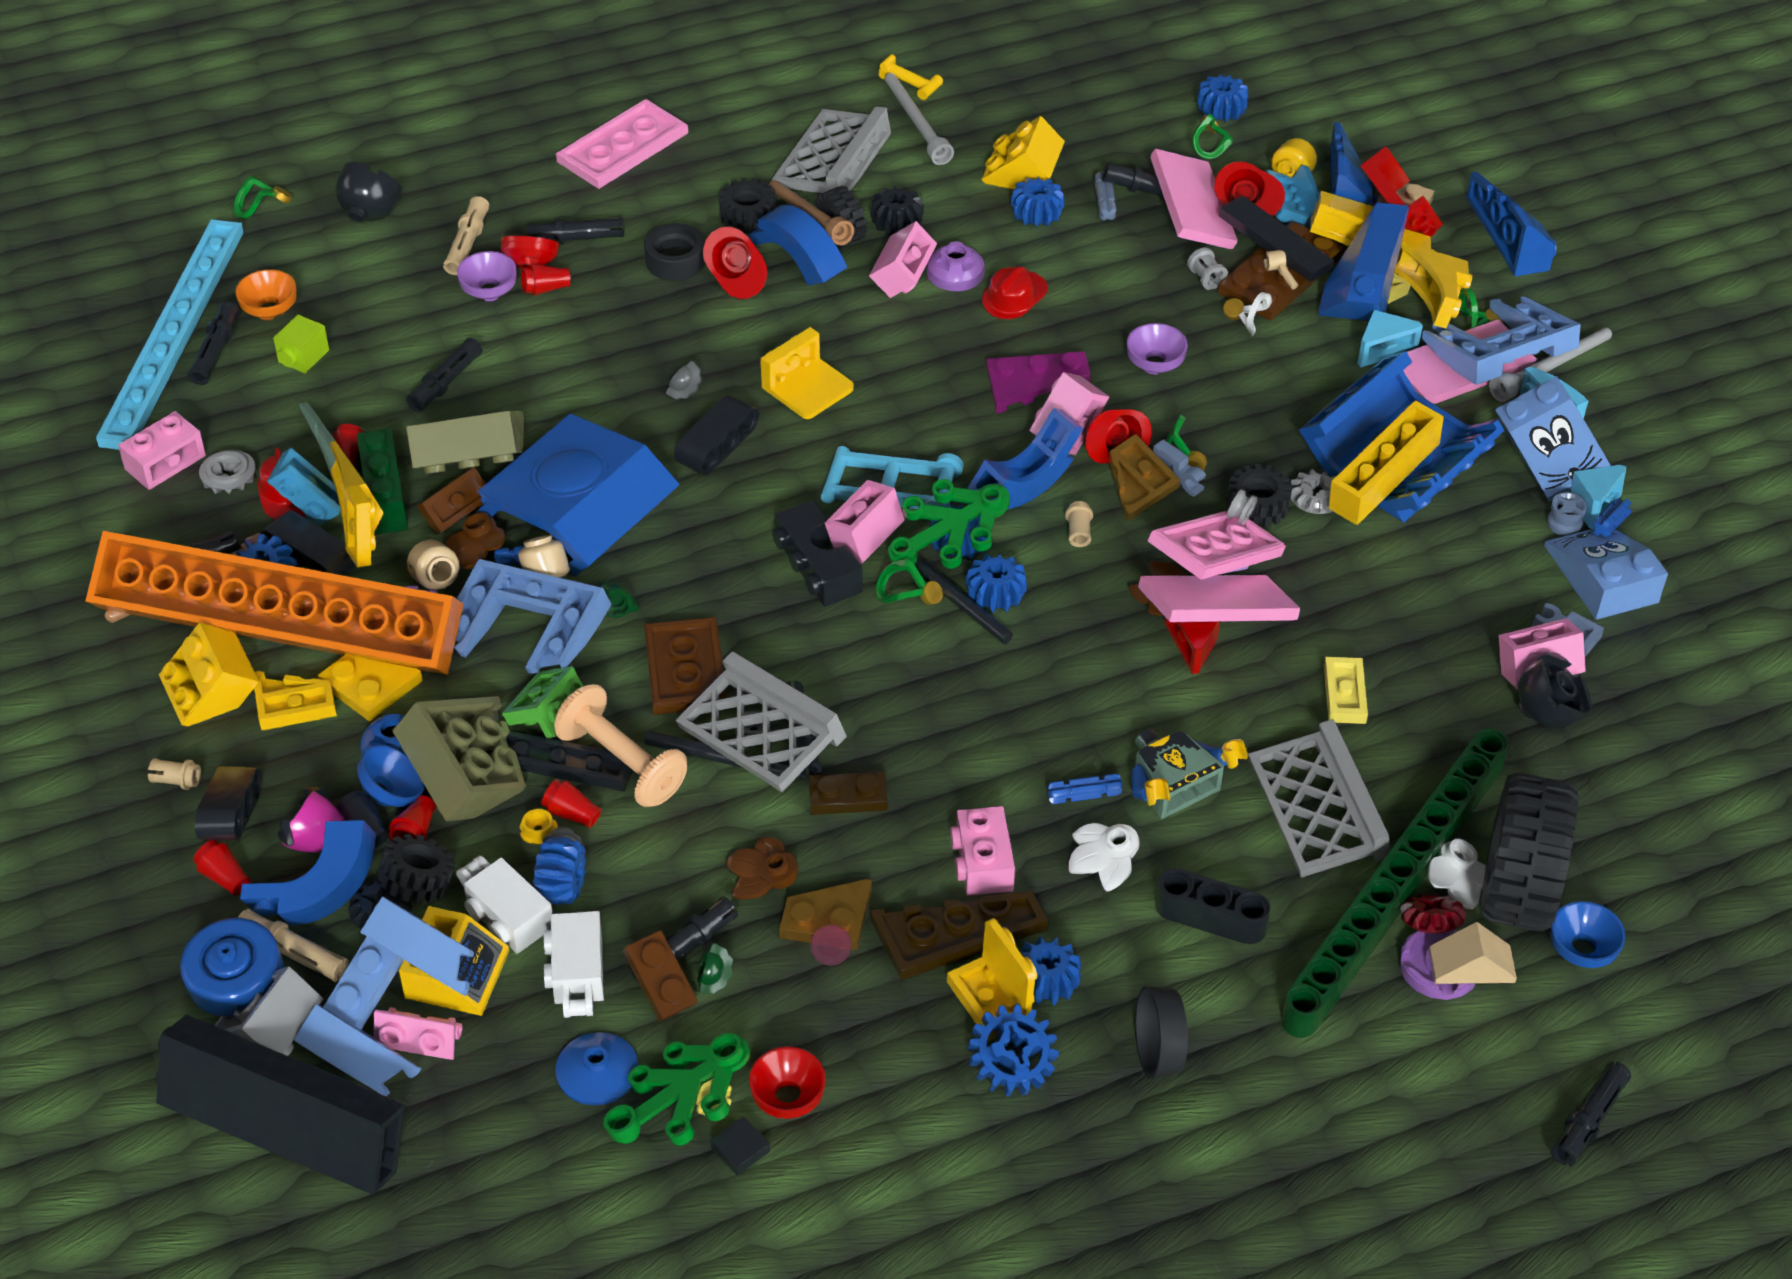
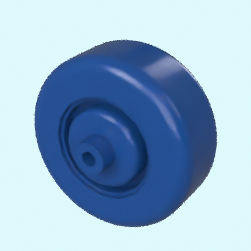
(229, 965)

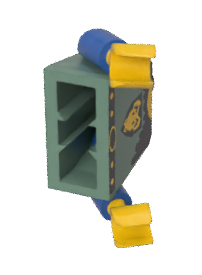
(1180, 770)

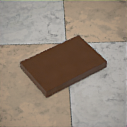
(682, 662)

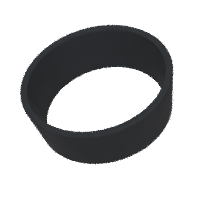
(1161, 1031)

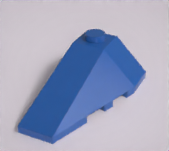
(1346, 174)
(1514, 232)
(1367, 267)

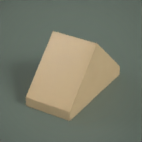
(1472, 957)

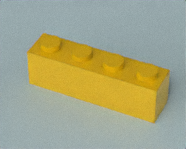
(1385, 462)

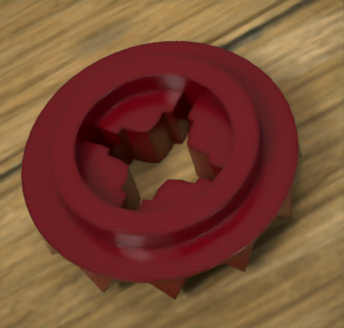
(1433, 913)

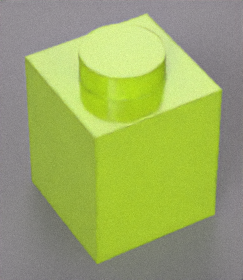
(301, 343)

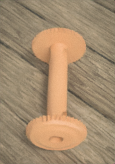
(583, 714)

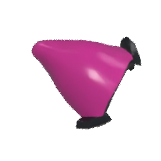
(307, 826)

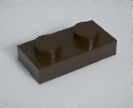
(848, 793)

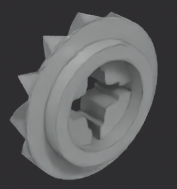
(229, 460)
(1303, 492)

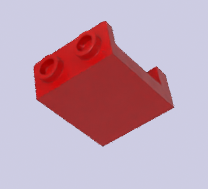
(1388, 178)

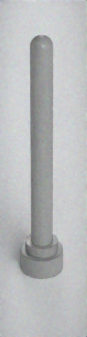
(938, 148)
(1509, 384)

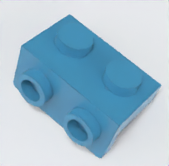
(1300, 196)
(305, 487)

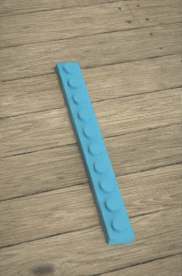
(170, 334)

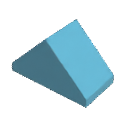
(1387, 336)
(1598, 488)

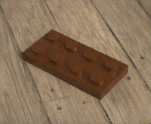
(1252, 278)

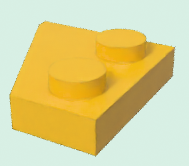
(370, 684)
(292, 700)

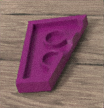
(1030, 376)

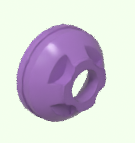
(485, 269)
(955, 273)
(1156, 341)

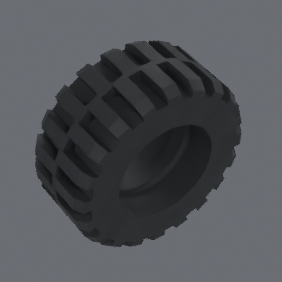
(1529, 851)

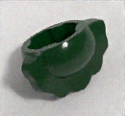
(620, 599)
(714, 969)

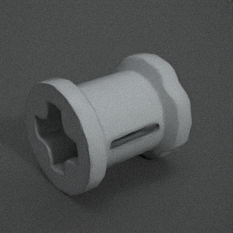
(1210, 266)

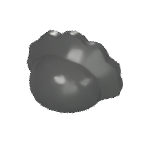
(685, 381)

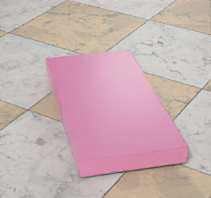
(622, 143)
(1192, 199)
(1439, 382)
(1216, 544)
(1219, 598)

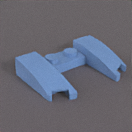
(1531, 330)
(573, 605)
(336, 1027)

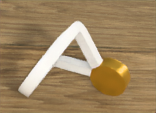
(1235, 309)

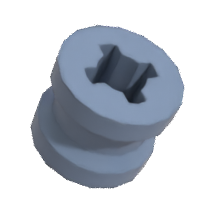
(1566, 514)

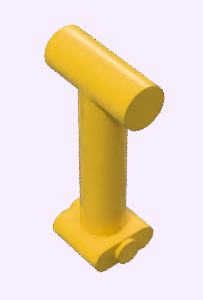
(925, 86)

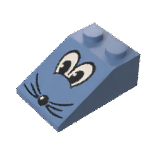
(1550, 436)
(1609, 571)

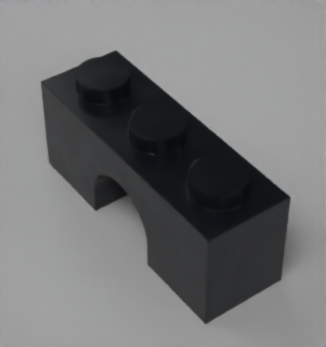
(827, 573)

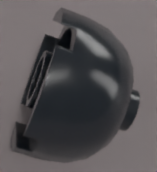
(366, 193)
(1551, 692)

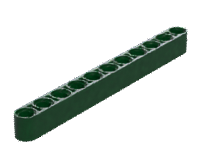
(1392, 884)

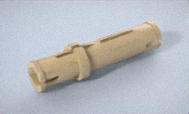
(469, 227)
(302, 949)

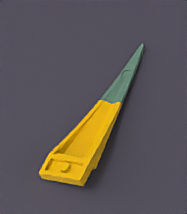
(357, 504)

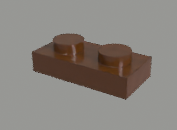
(452, 501)
(660, 976)

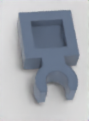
(1178, 463)
(1591, 631)

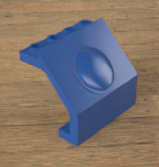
(1368, 408)
(580, 487)

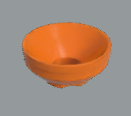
(263, 288)

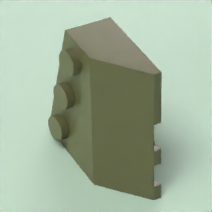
(466, 441)
(448, 752)

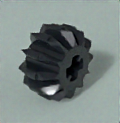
(896, 209)

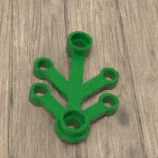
(952, 521)
(720, 1059)

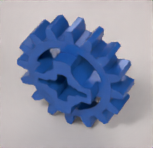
(1016, 1066)

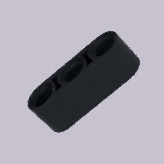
(716, 435)
(310, 544)
(228, 803)
(1212, 906)

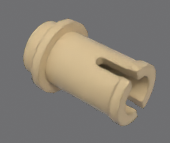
(1079, 518)
(176, 773)

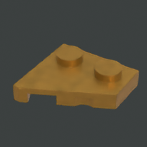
(1140, 476)
(837, 905)

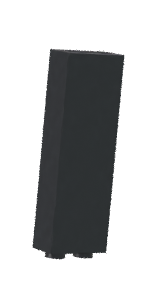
(279, 1103)

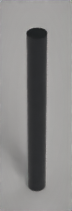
(965, 603)
(699, 750)

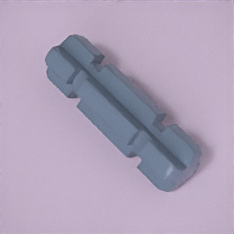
(1105, 198)

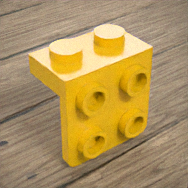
(801, 378)
(996, 978)

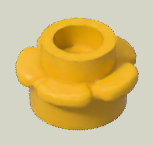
(535, 820)

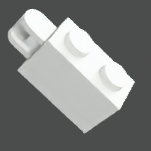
(505, 902)
(575, 961)

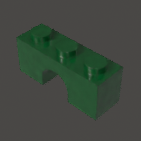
(383, 478)

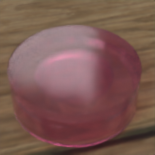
(831, 945)

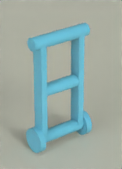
(946, 467)

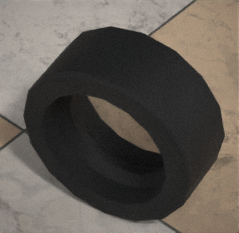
(670, 236)

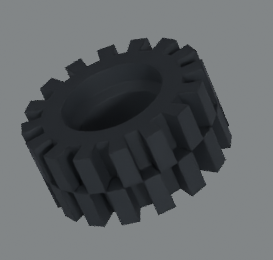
(735, 197)
(841, 203)
(1266, 483)
(416, 869)

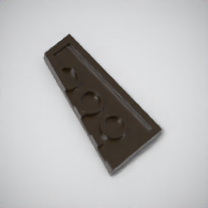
(941, 935)

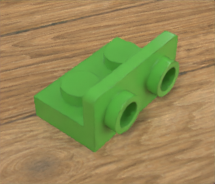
(542, 699)

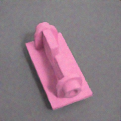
(416, 1034)

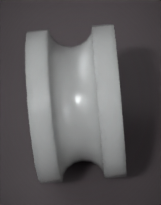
(1242, 507)

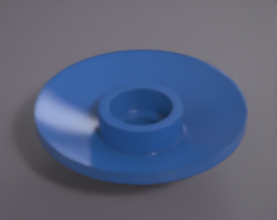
(596, 1082)

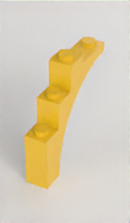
(1430, 273)

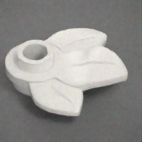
(1101, 855)
(1459, 872)

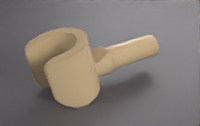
(1277, 261)

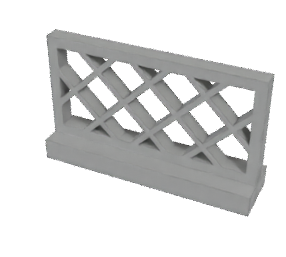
(852, 157)
(783, 702)
(1351, 792)

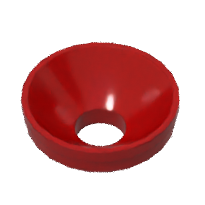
(529, 250)
(787, 1068)

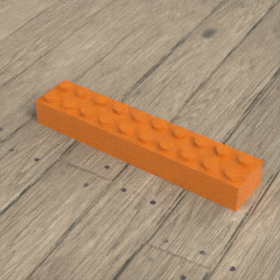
(275, 602)

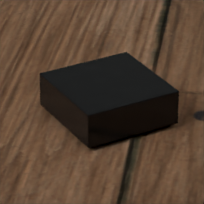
(740, 1145)

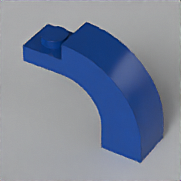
(803, 240)
(1037, 465)
(327, 886)

